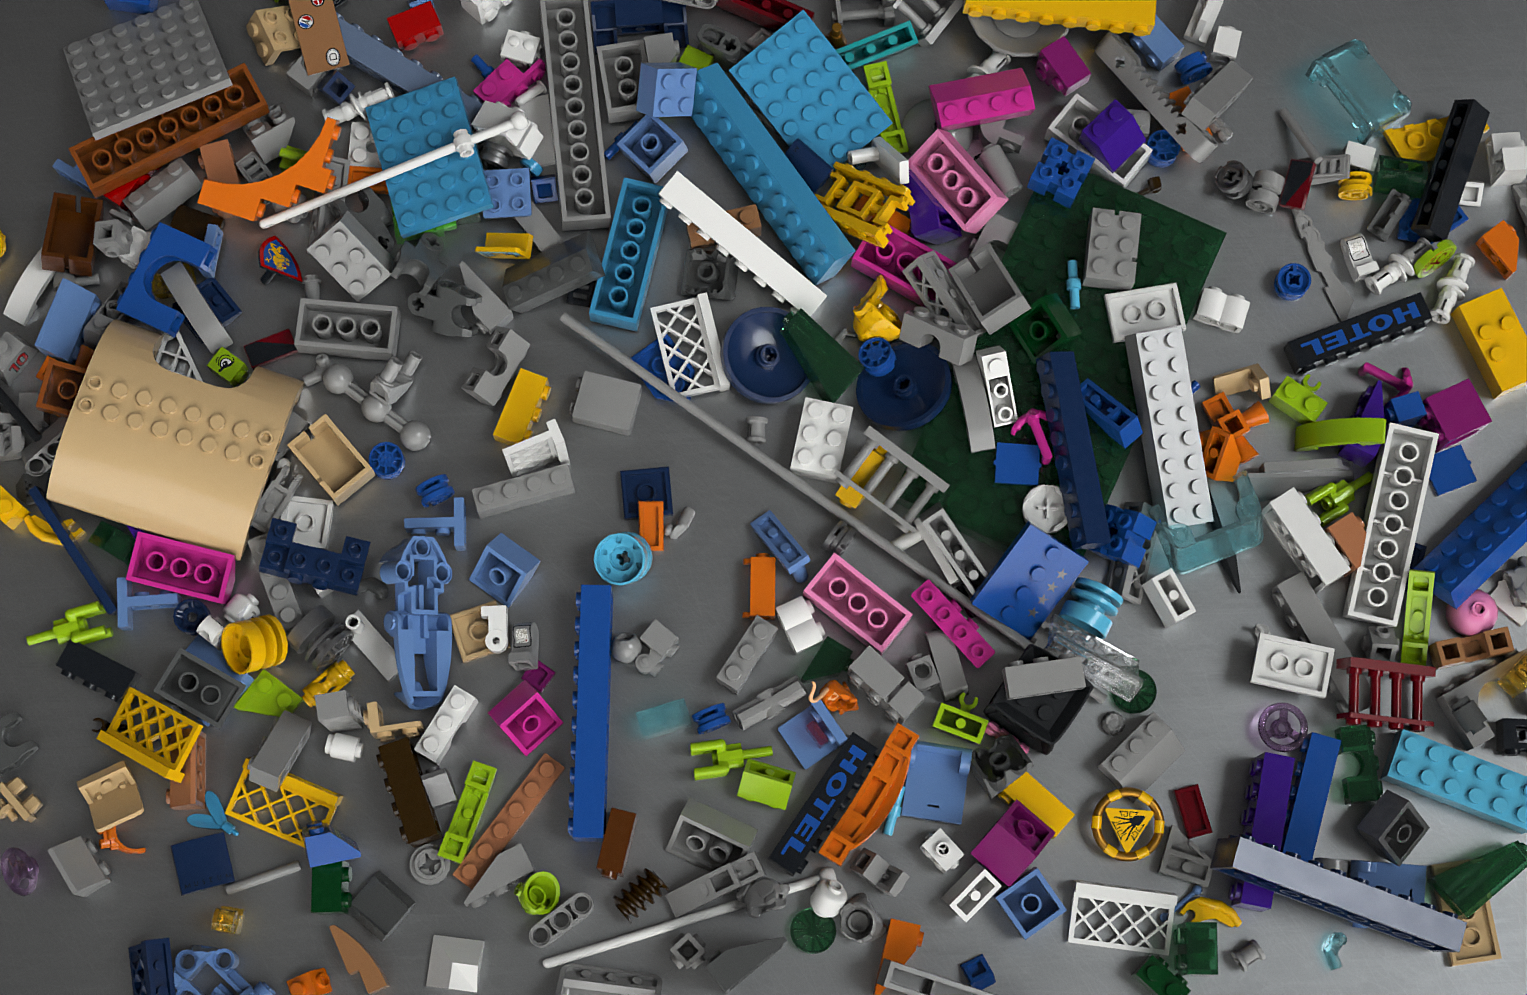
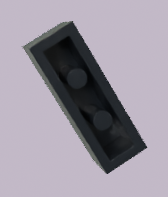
(97, 671)

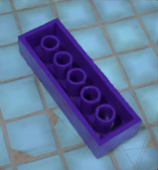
(1264, 820)

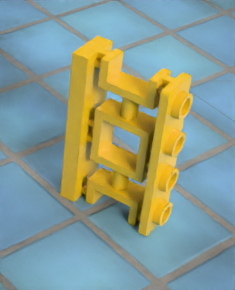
(854, 221)

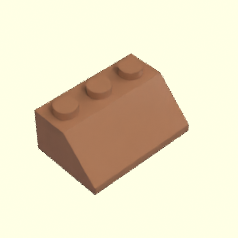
(192, 789)

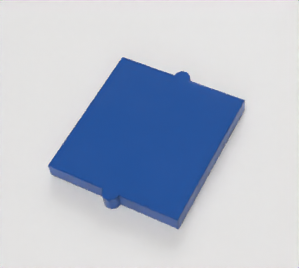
(1017, 464)
(1451, 471)

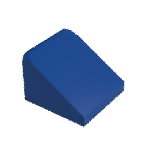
(544, 188)
(978, 972)

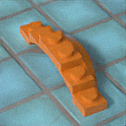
(874, 797)

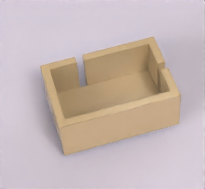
(331, 460)

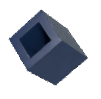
(335, 86)

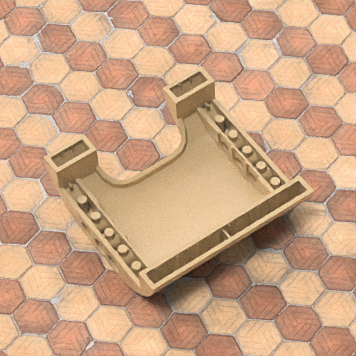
(168, 446)

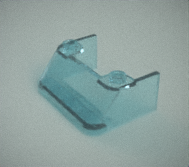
(1190, 553)

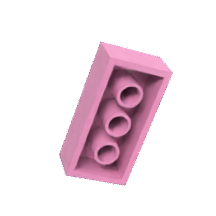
(957, 181)
(857, 604)

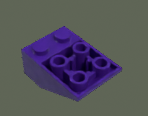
(928, 216)
(1370, 407)

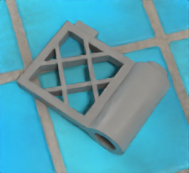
(998, 168)

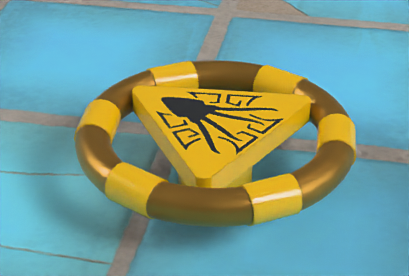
(1128, 824)

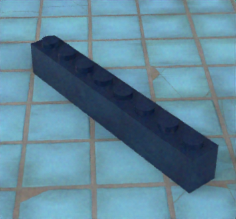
(1073, 450)

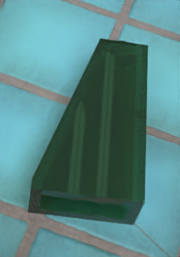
(820, 356)
(1479, 879)

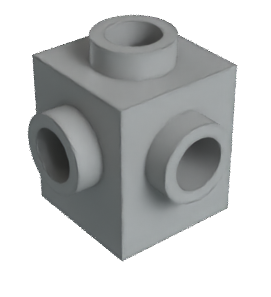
(112, 238)
(1380, 643)
(681, 943)

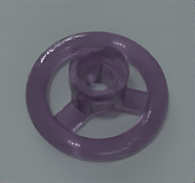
(1274, 729)
(22, 869)

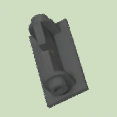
(1389, 214)

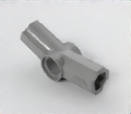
(769, 703)

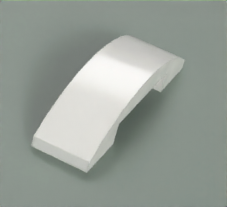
(28, 291)

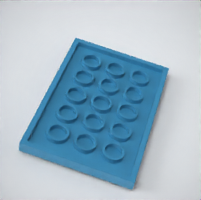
(810, 92)
(442, 188)

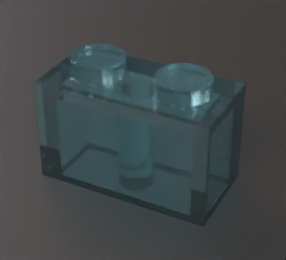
(663, 719)

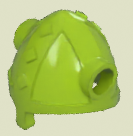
(538, 893)

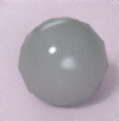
(626, 647)

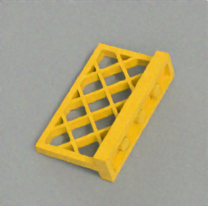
(137, 750)
(293, 784)

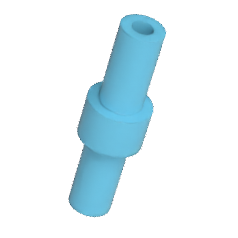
(1073, 284)
(894, 813)

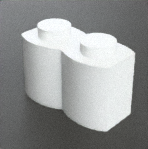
(1221, 309)
(799, 624)

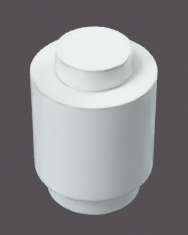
(344, 747)

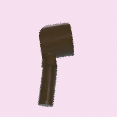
(1154, 186)
(105, 725)

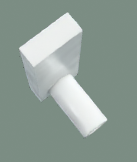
(885, 157)
(907, 540)
(372, 644)

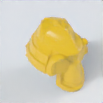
(874, 317)

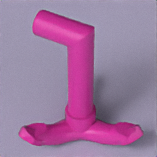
(1403, 386)
(1033, 420)

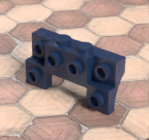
(637, 17)
(311, 564)

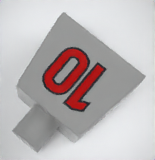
(14, 356)

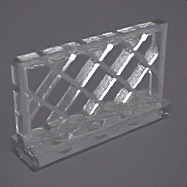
(1097, 665)

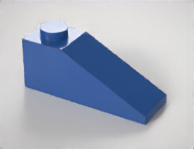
(1110, 414)

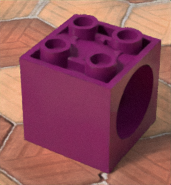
(1454, 414)
(1013, 843)

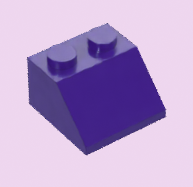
(1112, 136)

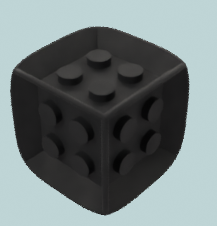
(1037, 719)

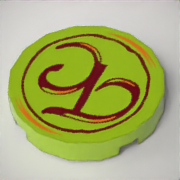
(1434, 259)

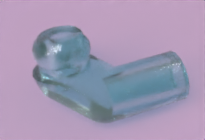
(1332, 947)

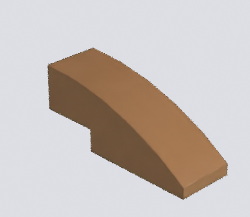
(359, 960)

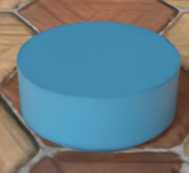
(533, 166)

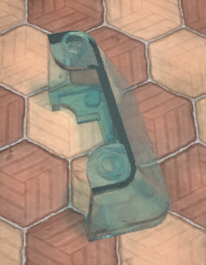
(1361, 89)

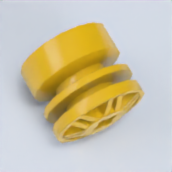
(254, 644)

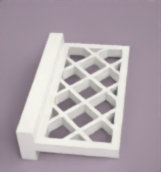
(1202, 21)
(708, 336)
(537, 451)
(1127, 895)

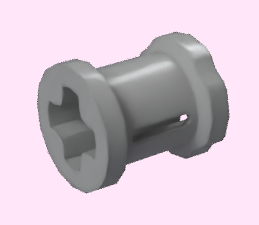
(756, 430)
(1248, 955)

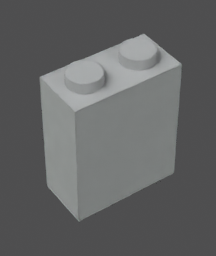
(605, 403)

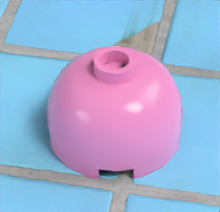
(1473, 615)

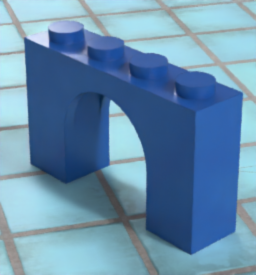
(164, 247)

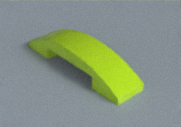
(879, 86)
(1340, 432)
(1417, 617)
(468, 812)

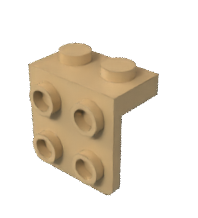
(273, 32)
(374, 720)
(111, 796)

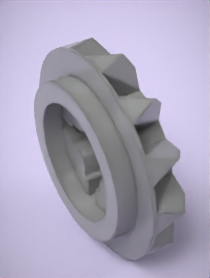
(419, 858)

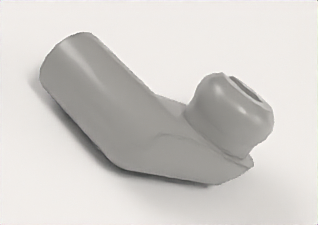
(315, 376)

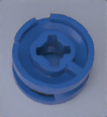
(1193, 67)
(1164, 149)
(1292, 281)
(878, 357)
(387, 460)
(435, 490)
(713, 721)

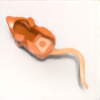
(835, 697)

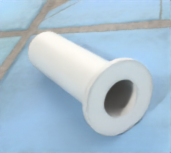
(531, 93)

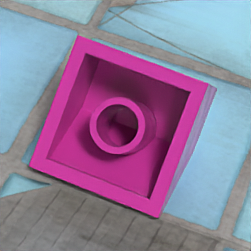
(525, 717)

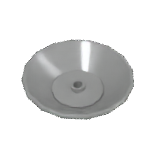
(1016, 37)

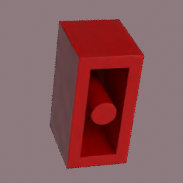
(415, 26)

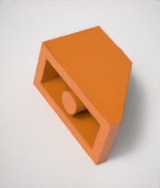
(1501, 248)
(1221, 455)

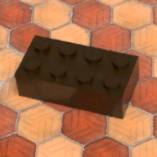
(411, 799)

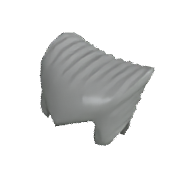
(860, 920)

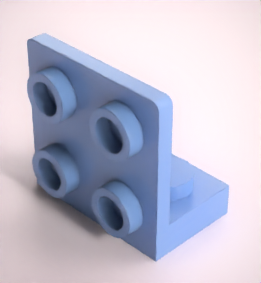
(509, 193)
(802, 743)

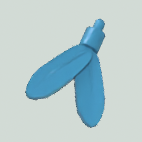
(217, 820)

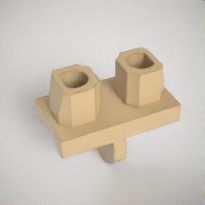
(25, 808)

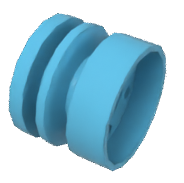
(610, 563)
(1092, 605)

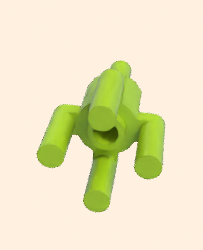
(1336, 497)
(75, 627)
(724, 757)

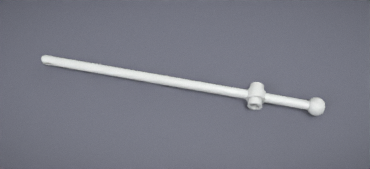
(462, 143)
(825, 873)

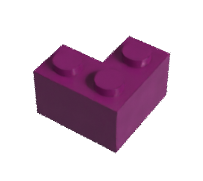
(1062, 67)

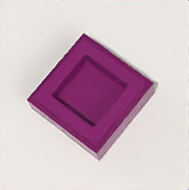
(539, 677)

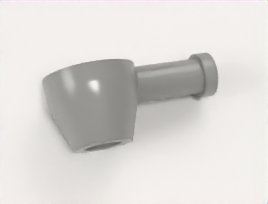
(81, 281)

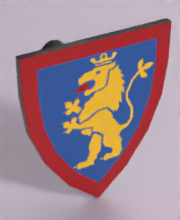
(277, 259)

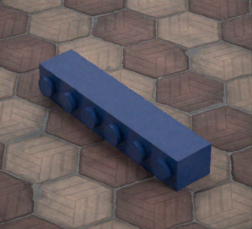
(1309, 794)

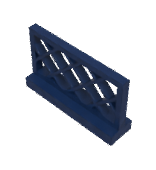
(152, 968)

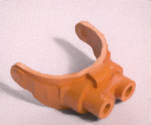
(111, 841)

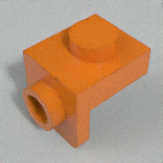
(310, 983)

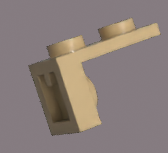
(1243, 379)

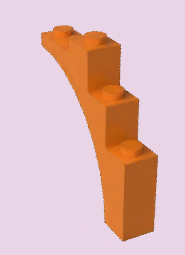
(310, 172)

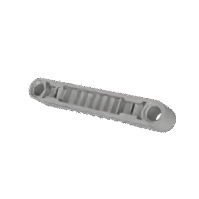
(1128, 69)

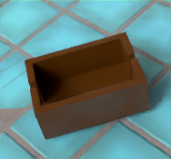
(71, 235)

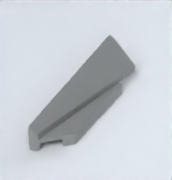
(1303, 475)

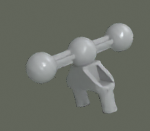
(384, 391)

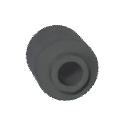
(1469, 715)

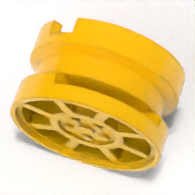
(1355, 187)

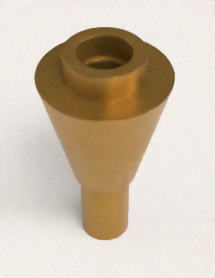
(836, 36)

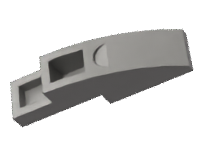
(715, 884)

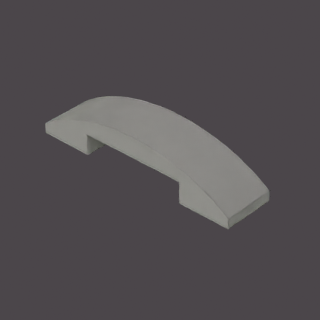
(537, 225)
(196, 308)
(974, 406)

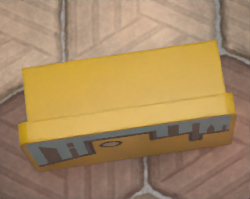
(507, 246)

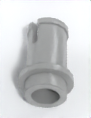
(312, 288)

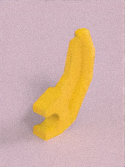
(45, 533)
(1208, 908)

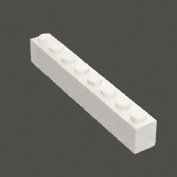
(740, 243)

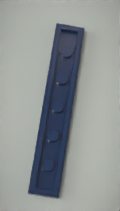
(74, 550)

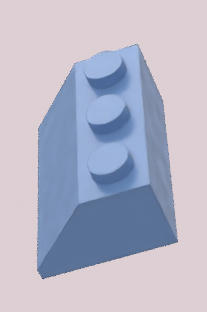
(65, 322)

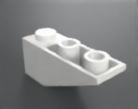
(997, 385)

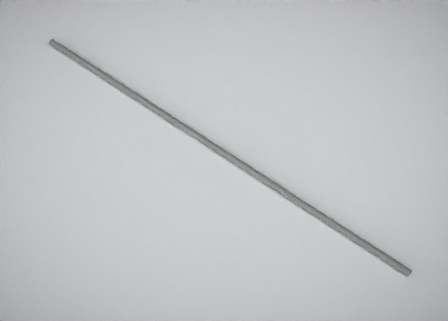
(800, 484)

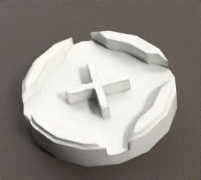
(1045, 508)

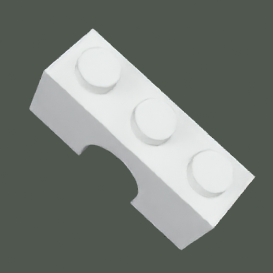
(441, 730)

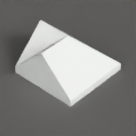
(455, 963)

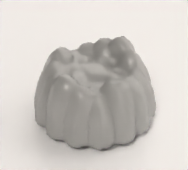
(1113, 723)

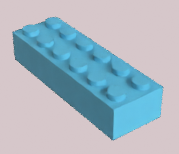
(1457, 780)

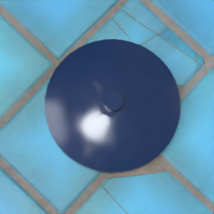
(759, 358)
(910, 392)

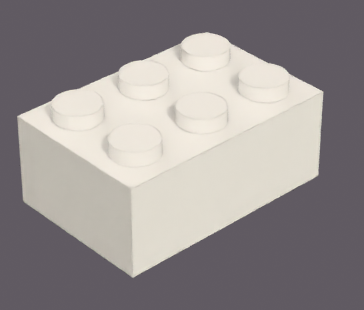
(821, 439)

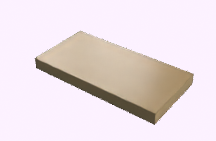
(1480, 935)

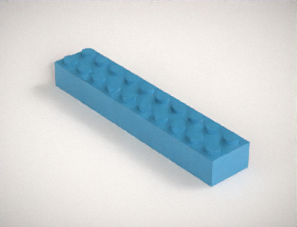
(768, 176)

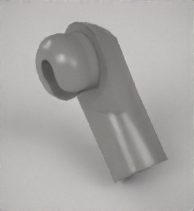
(682, 524)

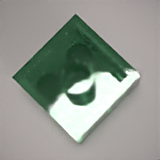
(1196, 949)

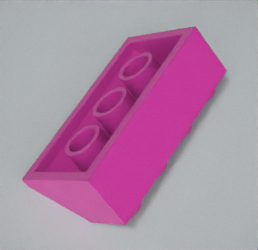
(981, 99)
(893, 260)
(182, 568)

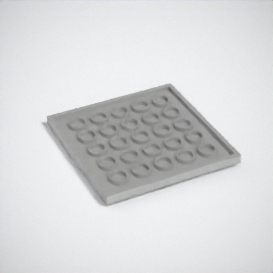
(146, 67)

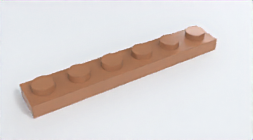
(509, 820)

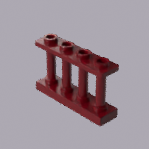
(1397, 671)

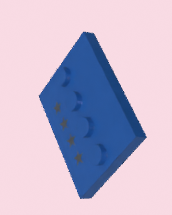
(1029, 580)

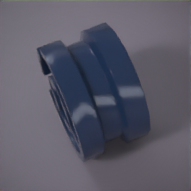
(182, 615)

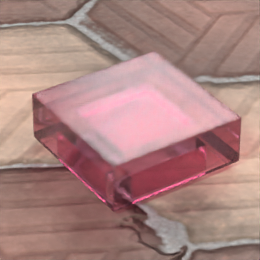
(817, 734)

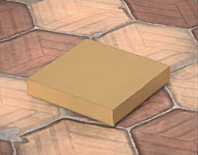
(470, 632)

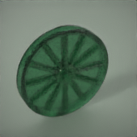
(1142, 700)
(811, 932)

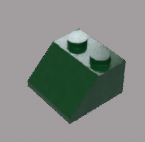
(1045, 327)

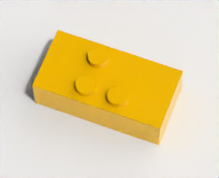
(1494, 341)

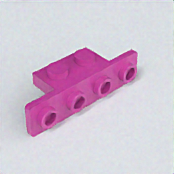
(508, 82)
(953, 624)

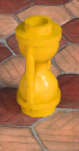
(337, 675)

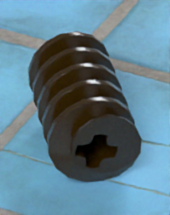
(639, 894)

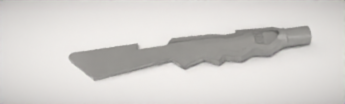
(1321, 262)

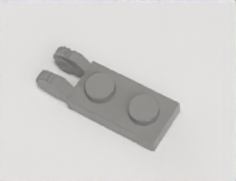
(275, 500)

